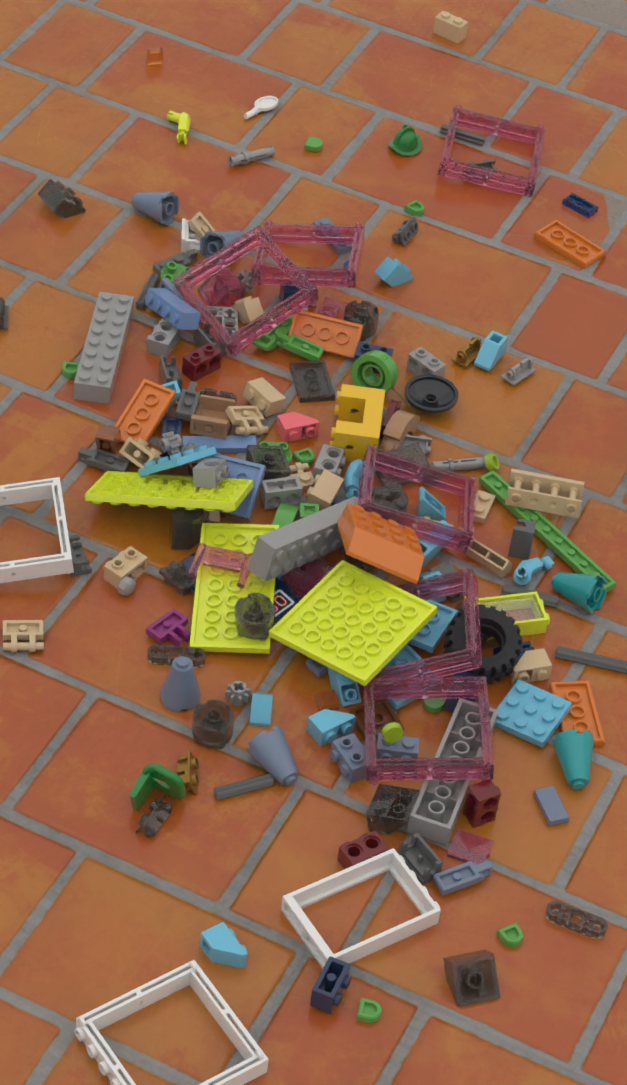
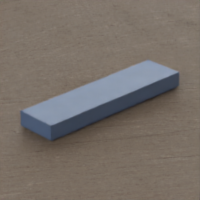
(231, 444)

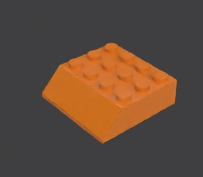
(381, 542)

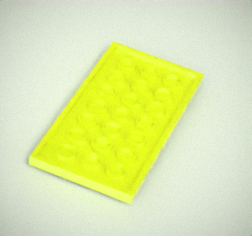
(167, 491)
(217, 592)

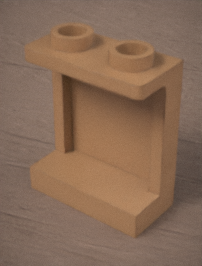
(211, 417)

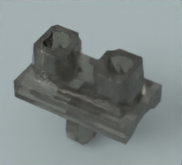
(176, 575)

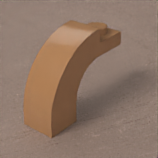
(397, 428)

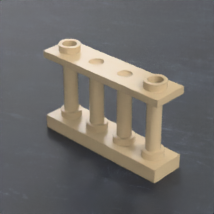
(544, 493)

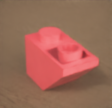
(296, 426)

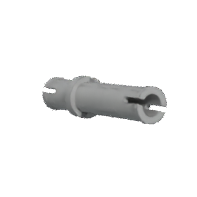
(246, 157)
(460, 464)

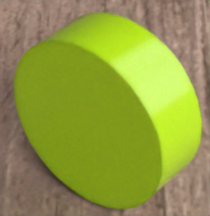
(491, 462)
(392, 732)

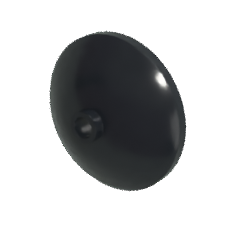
(431, 393)

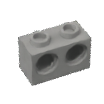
(163, 338)
(424, 363)
(331, 459)
(279, 491)

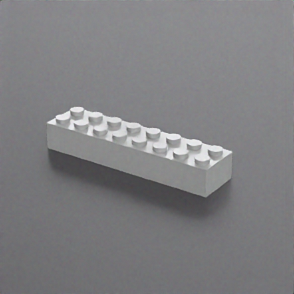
(103, 348)
(298, 542)
(443, 800)

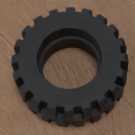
(498, 626)

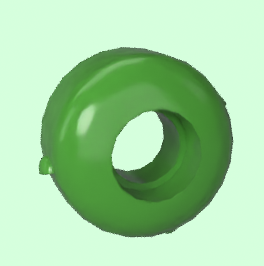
(363, 374)

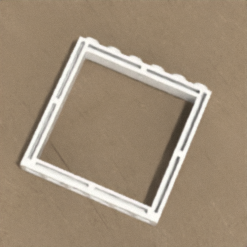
(43, 565)
(91, 1022)

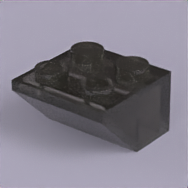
(61, 200)
(390, 808)

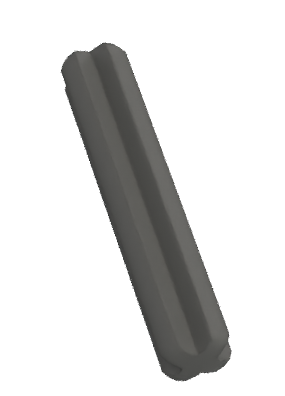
(464, 135)
(151, 283)
(548, 600)
(243, 786)

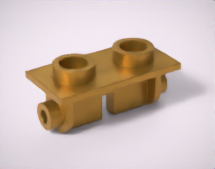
(468, 352)
(188, 767)

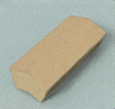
(489, 558)

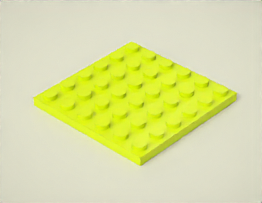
(353, 622)

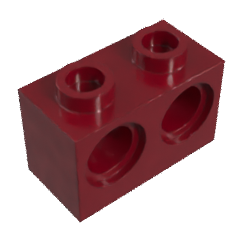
(201, 362)
(481, 803)
(361, 849)

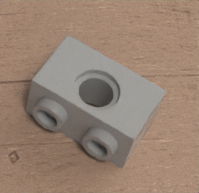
(210, 472)

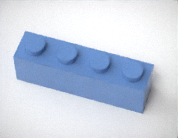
(172, 308)

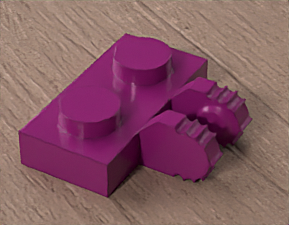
(167, 626)

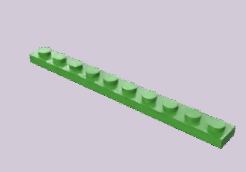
(547, 531)

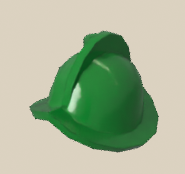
(406, 142)

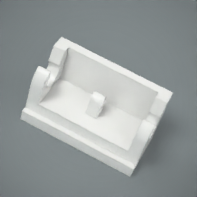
(189, 239)

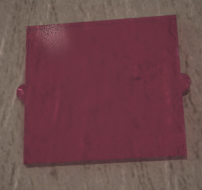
(469, 847)

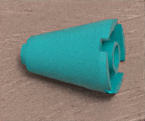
(582, 589)
(575, 756)

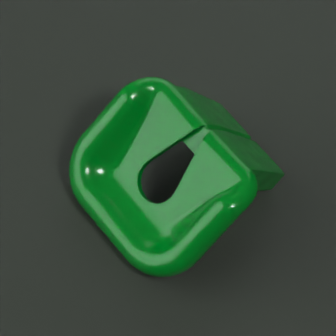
(147, 783)

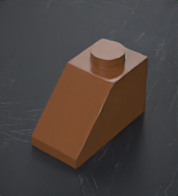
(108, 438)

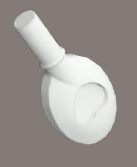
(262, 104)

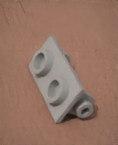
(519, 371)
(424, 442)

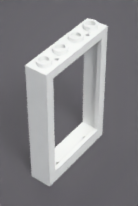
(312, 893)

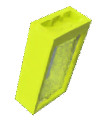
(524, 608)

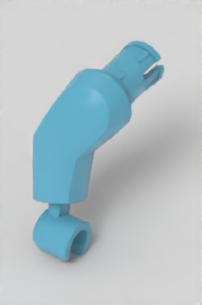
(352, 477)
(527, 568)

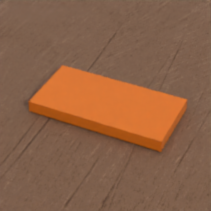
(570, 244)
(332, 334)
(145, 411)
(583, 712)

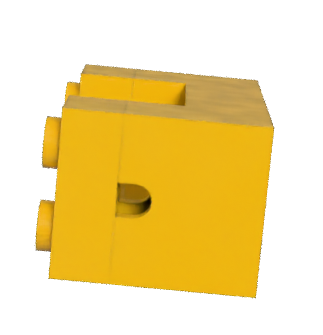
(357, 420)

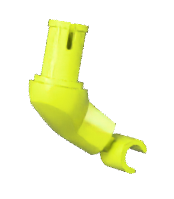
(184, 123)

